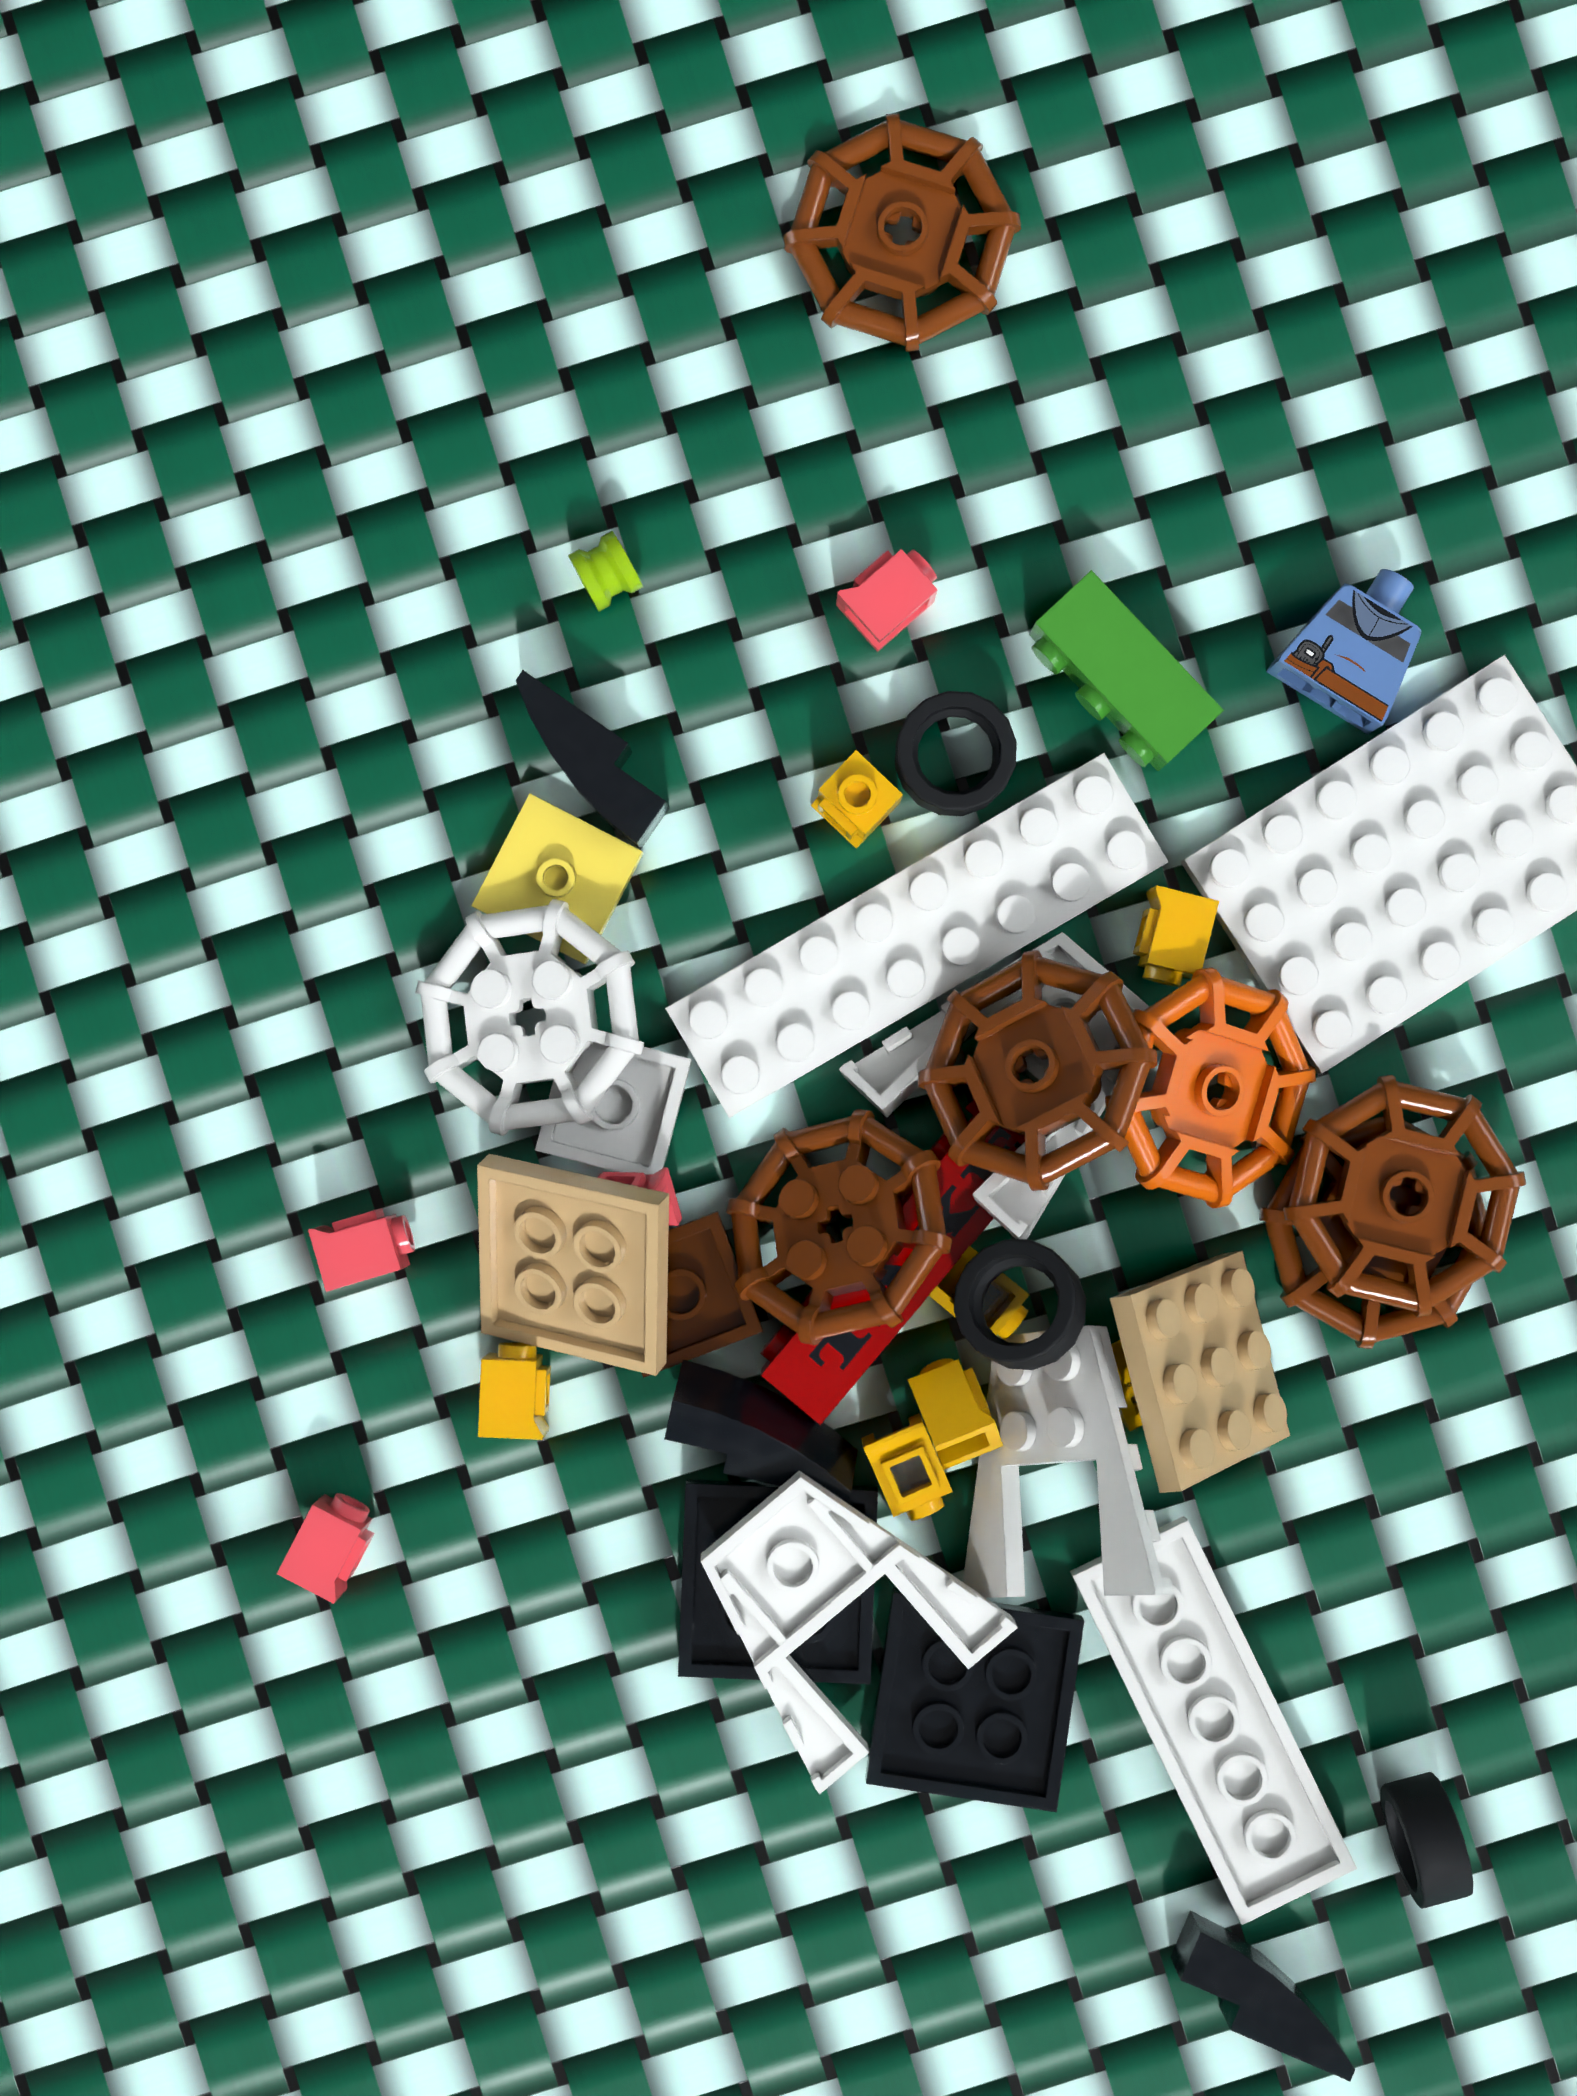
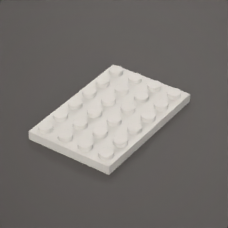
(1402, 865)

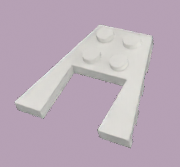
(892, 1076)
(1061, 1417)
(801, 1565)

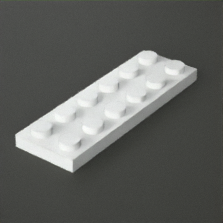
(1218, 1730)

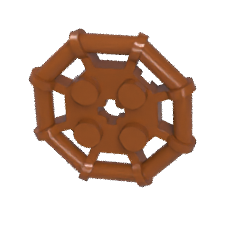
(918, 265)
(1068, 1083)
(1372, 1216)
(866, 1246)
(1302, 1290)

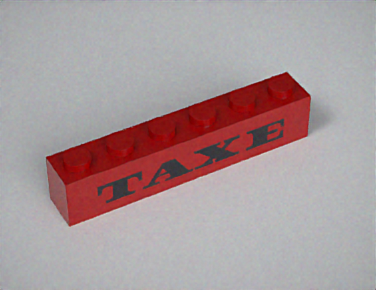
(825, 1372)

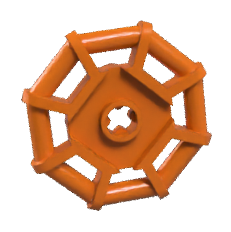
(1249, 1096)

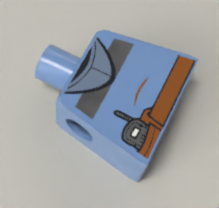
(1354, 652)

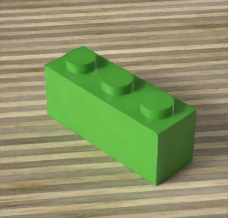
(1123, 672)

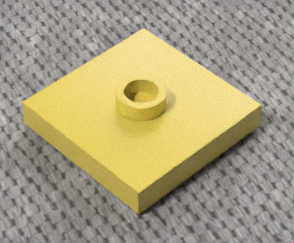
(559, 859)

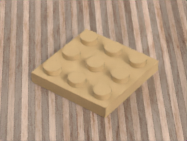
(573, 1263)
(1200, 1370)

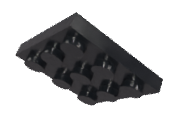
(707, 1638)
(980, 1729)

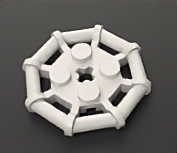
(557, 1042)

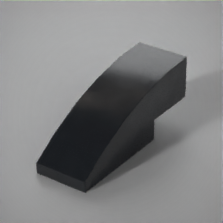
(593, 762)
(758, 1431)
(1256, 1995)

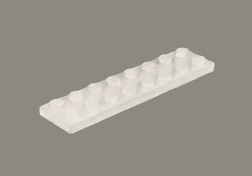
(916, 935)

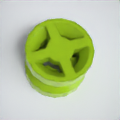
(605, 571)

